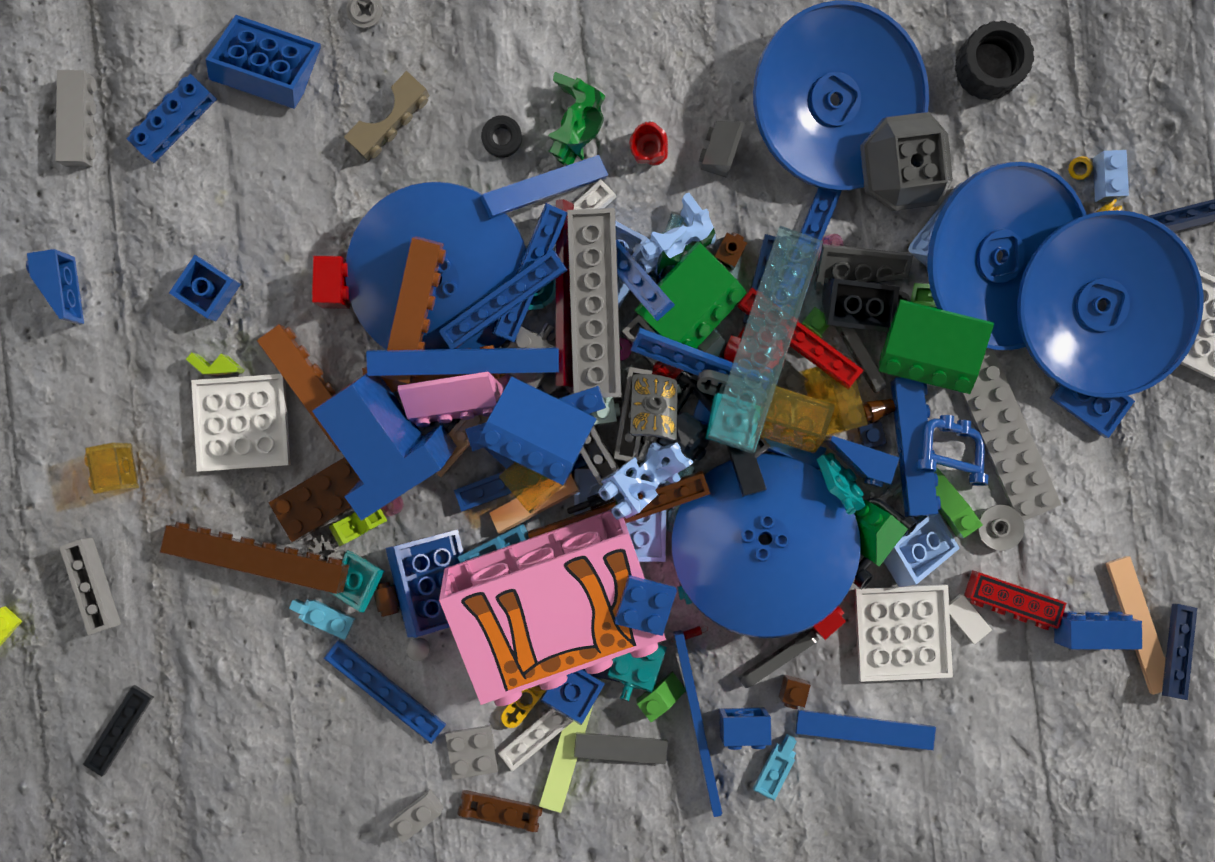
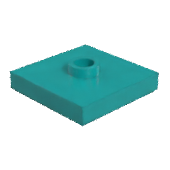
(360, 581)

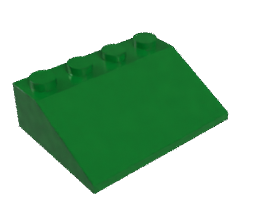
(702, 298)
(935, 346)

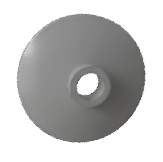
(1011, 530)

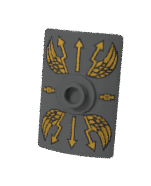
(654, 406)

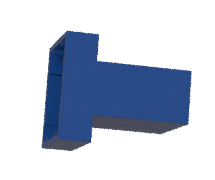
(381, 443)

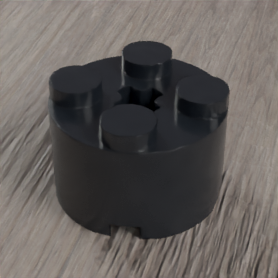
(690, 437)

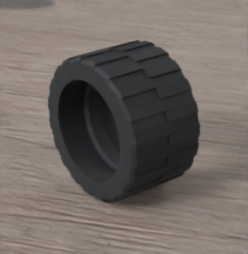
(1012, 41)

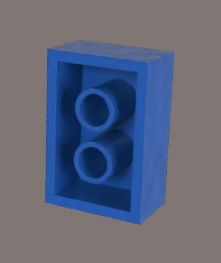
(1099, 631)

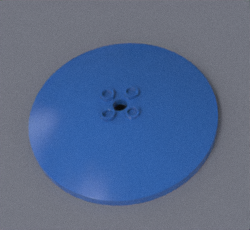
(839, 51)
(995, 210)
(478, 258)
(1149, 296)
(772, 586)

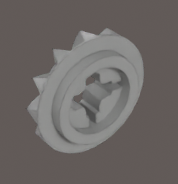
(364, 21)
(330, 544)

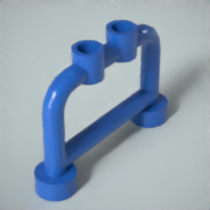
(963, 429)

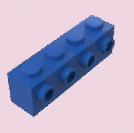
(171, 118)

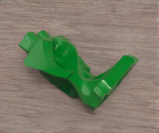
(579, 122)

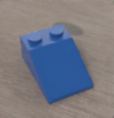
(58, 282)
(867, 463)

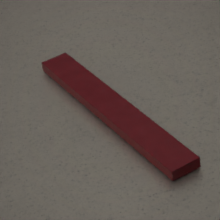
(563, 305)

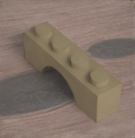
(370, 137)

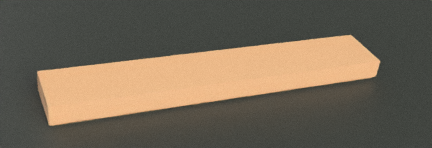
(1133, 602)

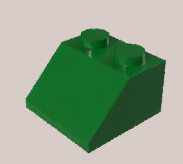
(878, 532)

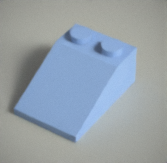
(921, 551)

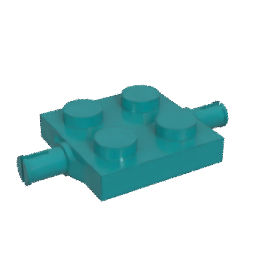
(841, 483)
(637, 672)

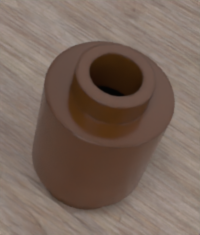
(386, 599)

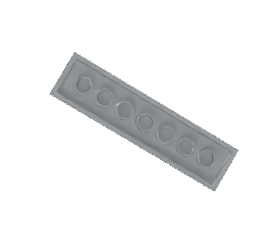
(594, 300)
(1009, 441)

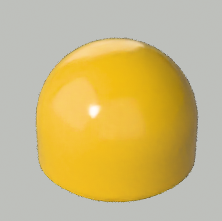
(1087, 161)

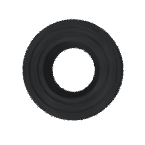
(496, 123)

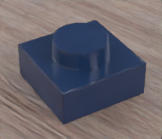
(872, 435)

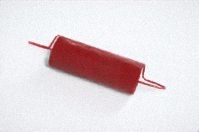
(688, 634)

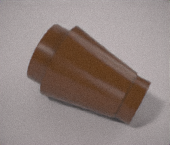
(878, 409)

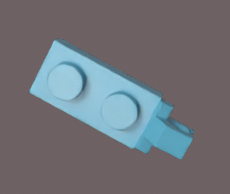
(323, 617)
(776, 768)

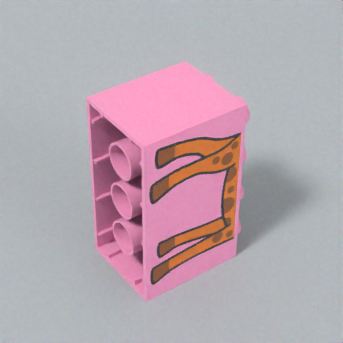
(544, 608)

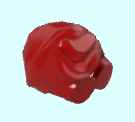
(649, 144)

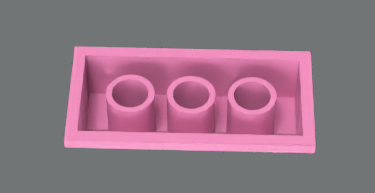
(450, 398)

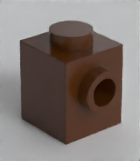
(730, 250)
(794, 692)

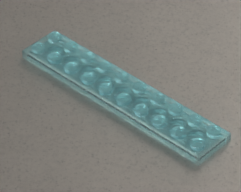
(765, 340)

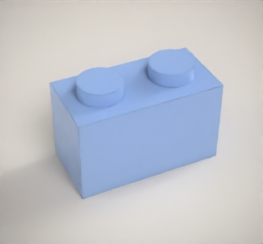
(1110, 175)

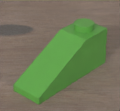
(955, 509)

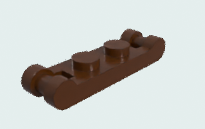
(500, 810)

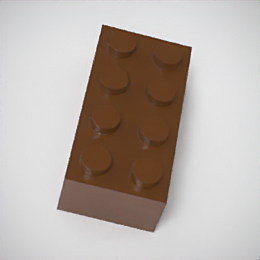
(315, 500)

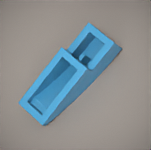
(509, 538)

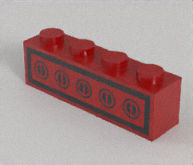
(1015, 599)

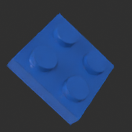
(645, 605)
(574, 696)

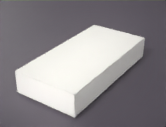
(968, 619)

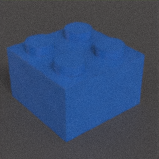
(204, 288)
(745, 727)

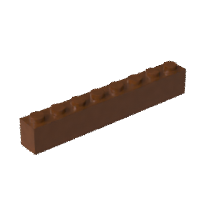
(255, 558)

